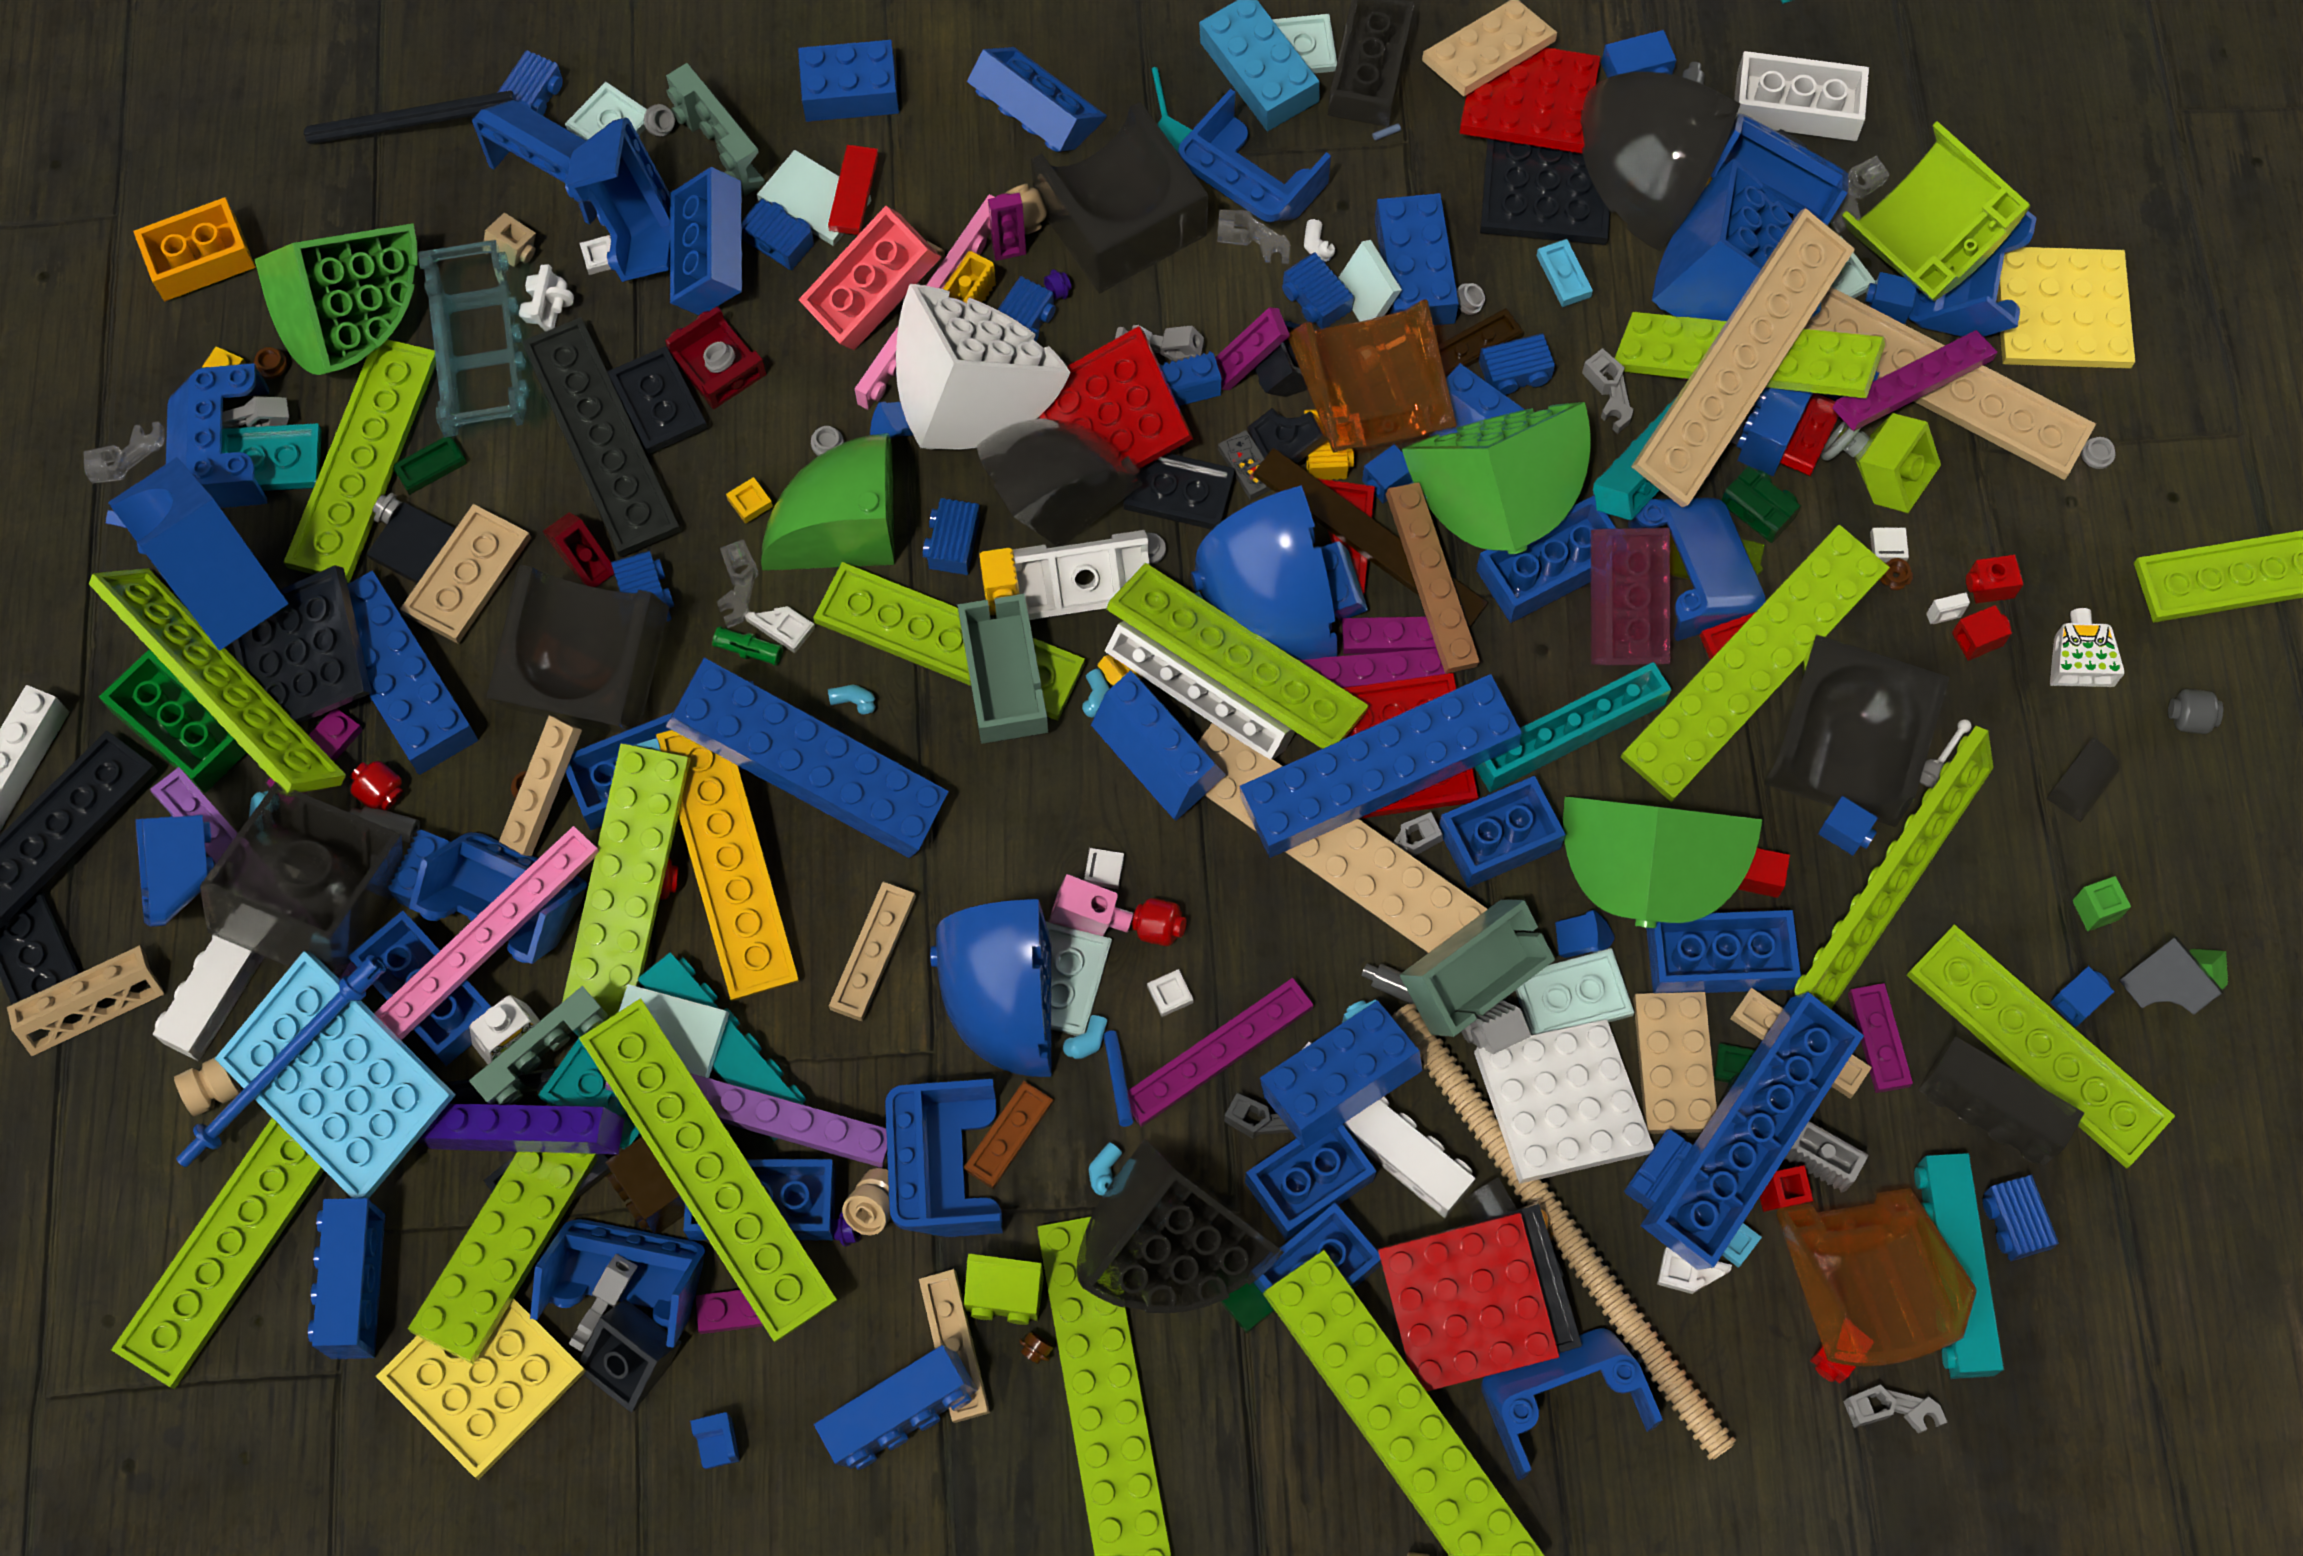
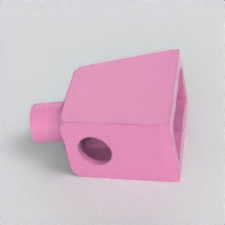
(1088, 908)

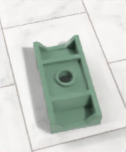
(700, 109)
(499, 1079)

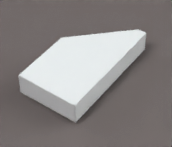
(783, 626)
(1681, 1276)

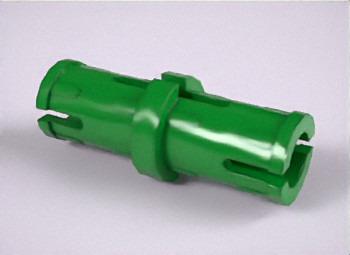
(747, 646)

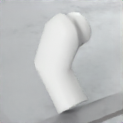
(1313, 243)

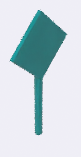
(1172, 129)

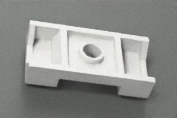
(1050, 573)

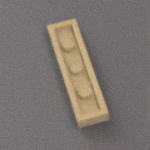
(540, 785)
(872, 951)
(1758, 1015)
(951, 1328)

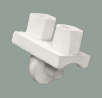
(548, 296)

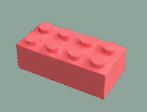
(869, 278)

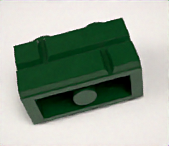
(1761, 503)

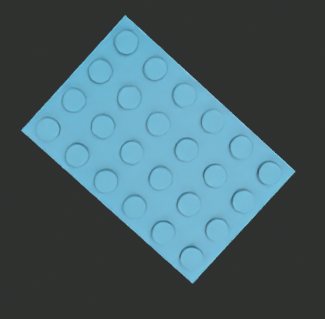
(351, 1093)

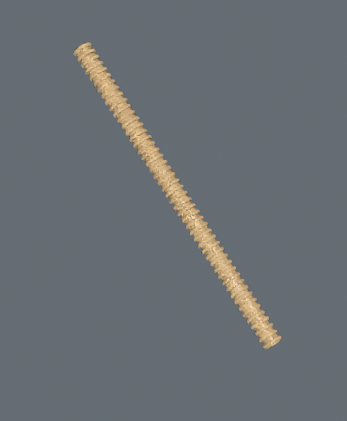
(1569, 1240)

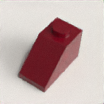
(579, 550)

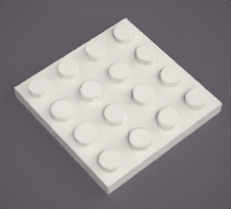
(1564, 1102)

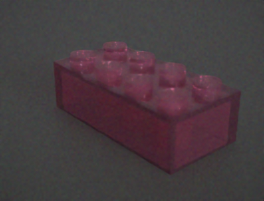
(1630, 596)

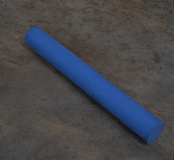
(1118, 1078)

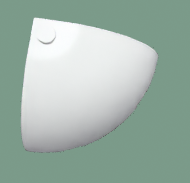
(968, 370)

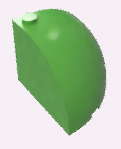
(339, 294)
(1505, 475)
(836, 510)
(1657, 859)

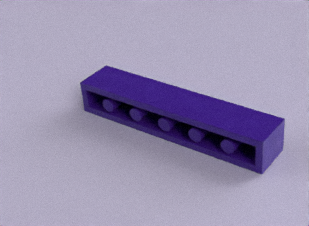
(525, 1129)

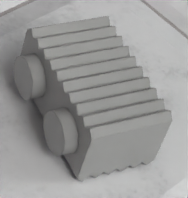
(1498, 1028)
(1827, 1157)

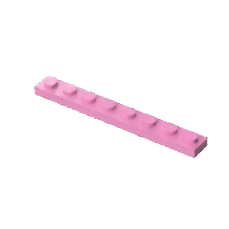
(973, 239)
(486, 933)

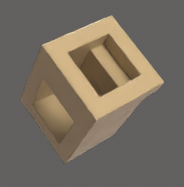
(512, 238)

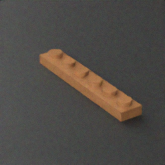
(1432, 578)

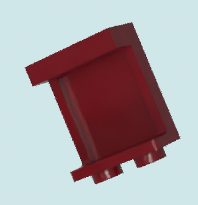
(688, 347)

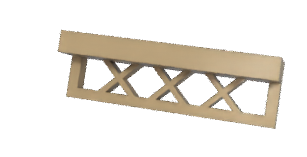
(80, 996)

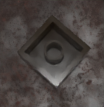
(642, 1179)

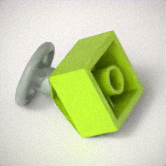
(1893, 460)

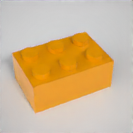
(194, 249)

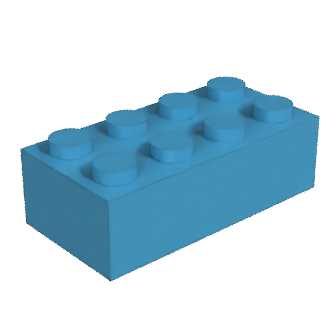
(1259, 62)

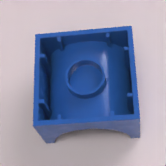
(198, 553)

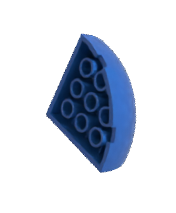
(1720, 247)
(1270, 576)
(998, 983)

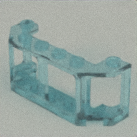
(447, 364)

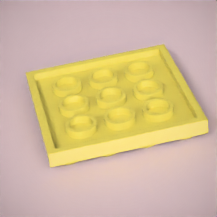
(2069, 306)
(486, 1404)

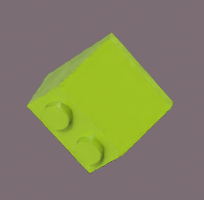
(1003, 1288)

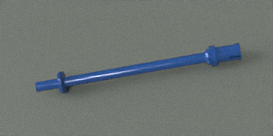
(350, 989)

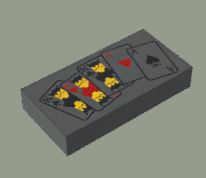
(1244, 456)

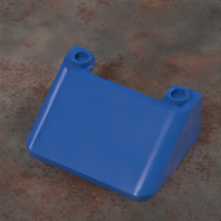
(1713, 559)

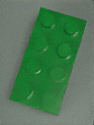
(172, 721)

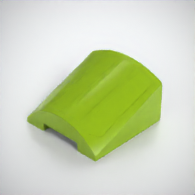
(1941, 218)

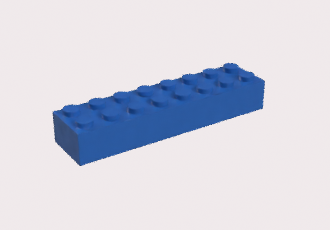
(807, 758)
(1380, 765)
(1752, 1131)

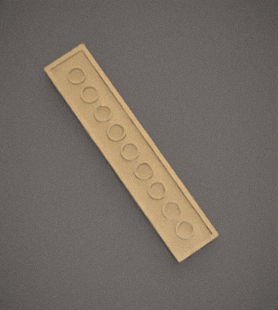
(1743, 358)
(1978, 400)
(1353, 857)

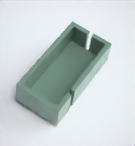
(1003, 669)
(1477, 967)

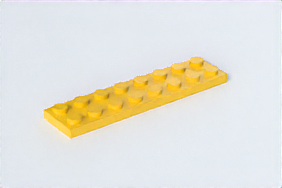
(731, 872)

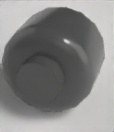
(2196, 711)

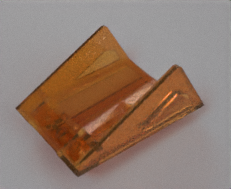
(1375, 379)
(1878, 1279)

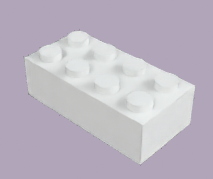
(1803, 95)

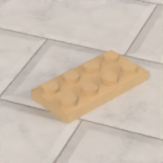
(1489, 46)
(465, 573)
(1675, 1061)

